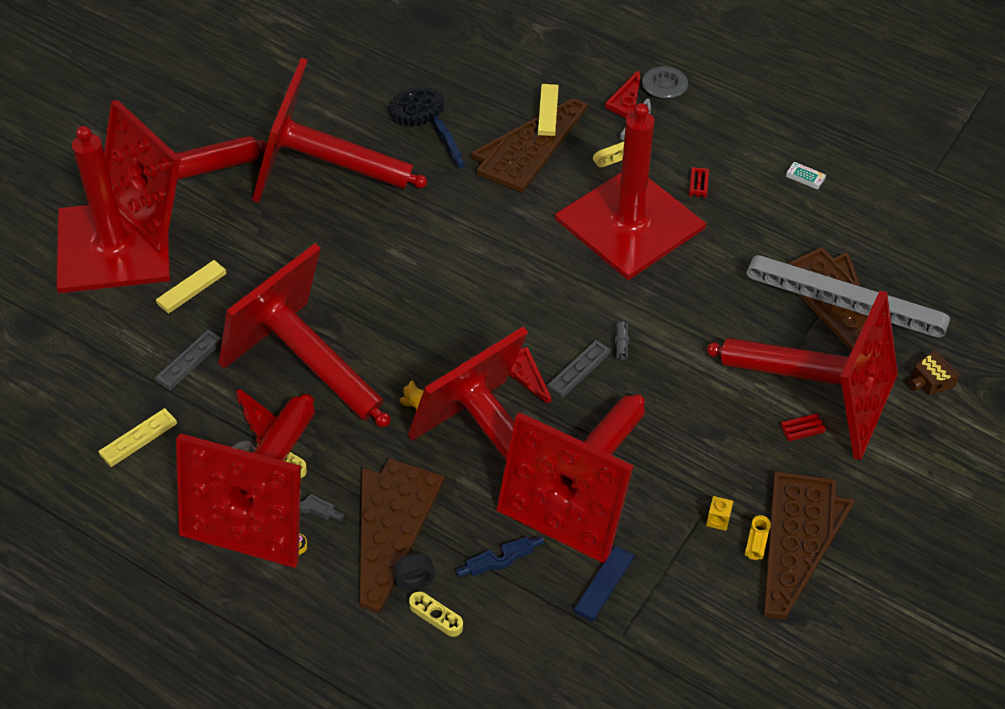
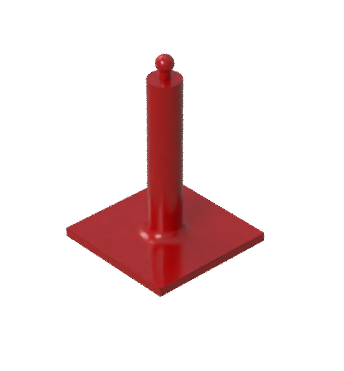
(327, 147)
(147, 170)
(630, 216)
(95, 240)
(274, 309)
(864, 375)
(471, 388)
(570, 485)
(244, 496)

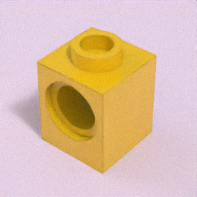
(719, 513)

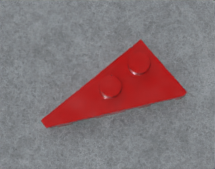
(625, 98)
(526, 373)
(256, 415)

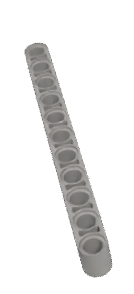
(846, 295)

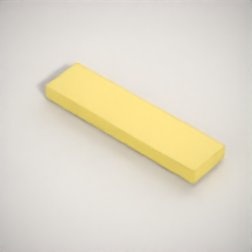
(548, 110)
(191, 286)
(137, 437)

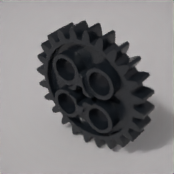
(416, 106)

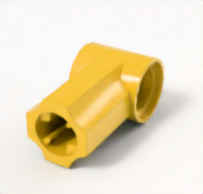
(757, 538)

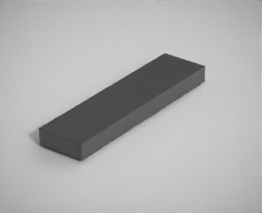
(188, 360)
(578, 369)

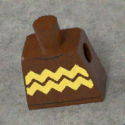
(933, 375)

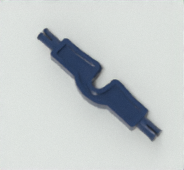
(447, 139)
(489, 560)

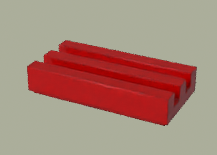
(698, 192)
(801, 425)

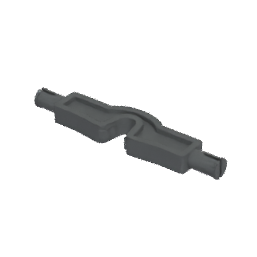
(319, 507)

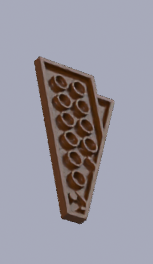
(522, 152)
(843, 322)
(391, 520)
(801, 530)

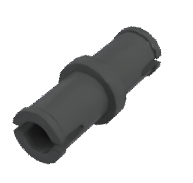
(622, 340)

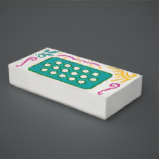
(806, 175)

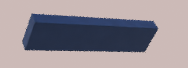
(604, 584)

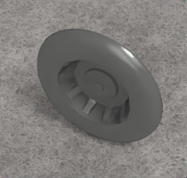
(665, 82)

